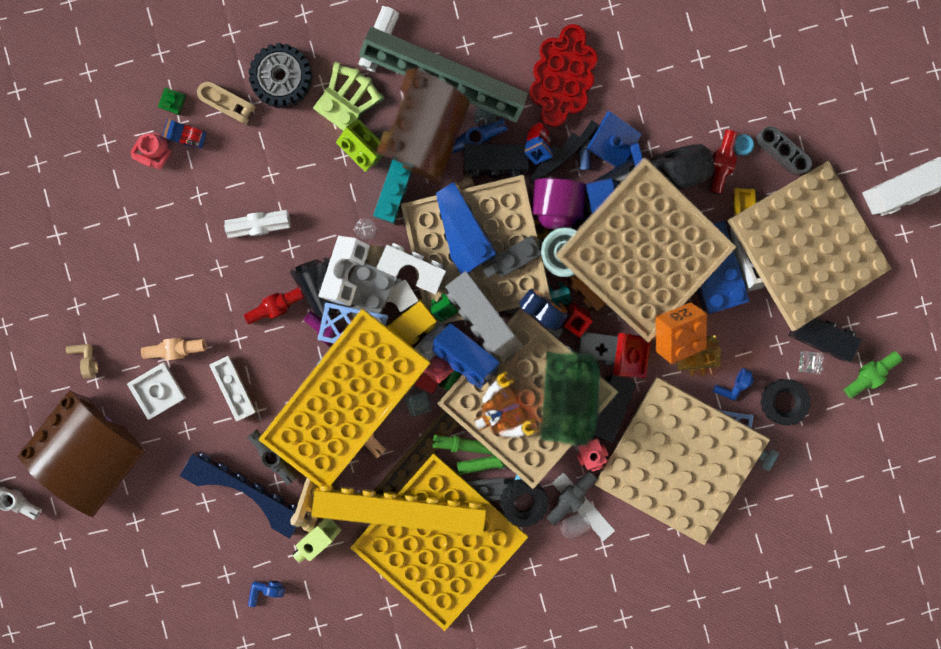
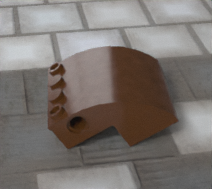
(425, 125)
(80, 454)

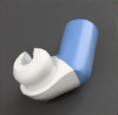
(584, 156)

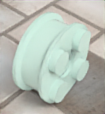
(551, 246)

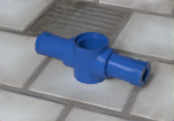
(486, 131)

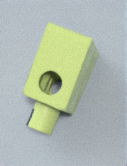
(316, 540)

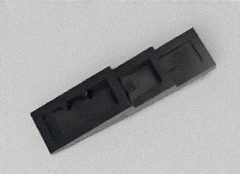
(559, 157)

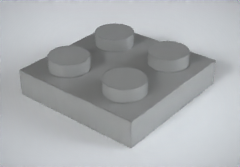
(372, 287)

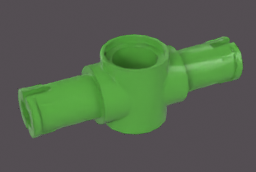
(872, 374)

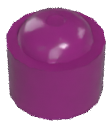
(558, 202)

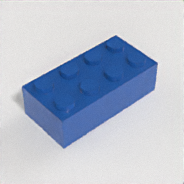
(725, 285)

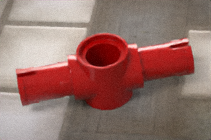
(724, 161)
(273, 306)

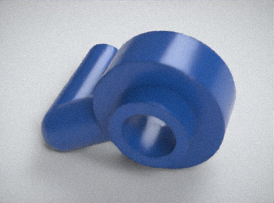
(743, 380)
(271, 589)

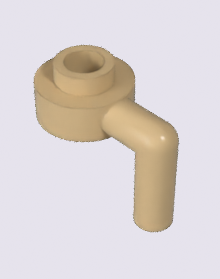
(87, 365)

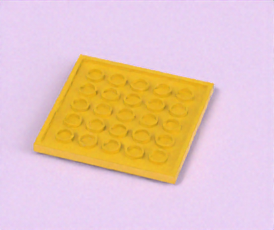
(440, 568)

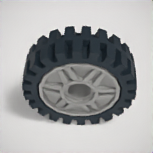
(267, 66)

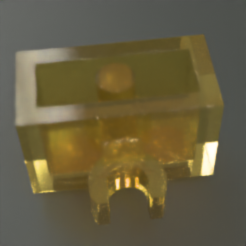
(704, 359)

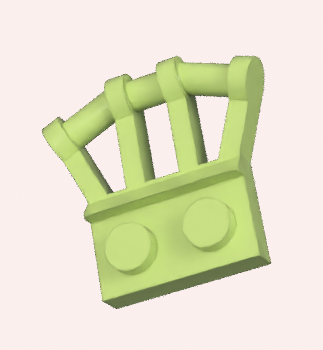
(337, 108)

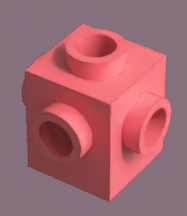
(596, 462)

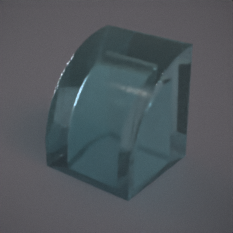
(418, 404)

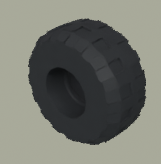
(685, 165)

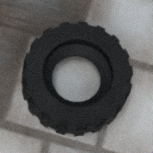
(801, 407)
(529, 516)

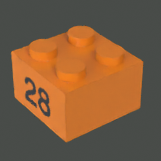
(681, 332)

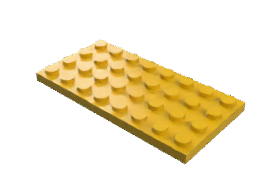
(344, 399)

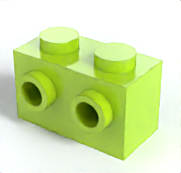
(360, 147)

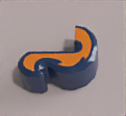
(544, 310)

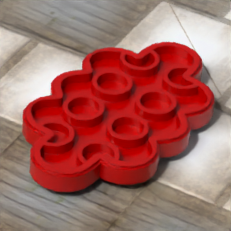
(563, 75)

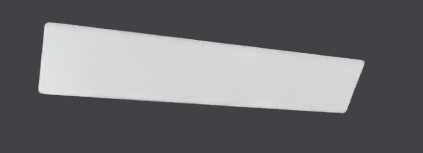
(596, 520)

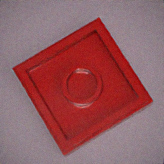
(631, 356)

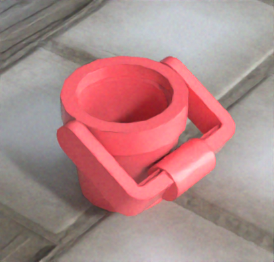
(153, 148)

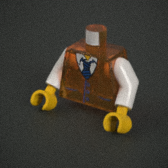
(504, 411)

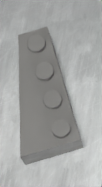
(483, 316)

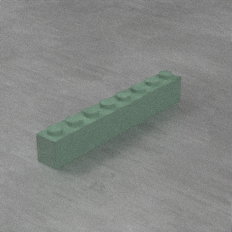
(478, 88)

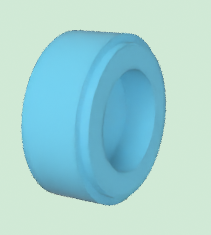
(743, 145)

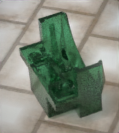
(571, 396)

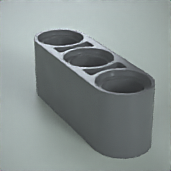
(773, 149)

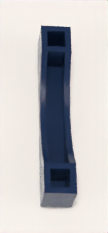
(204, 471)

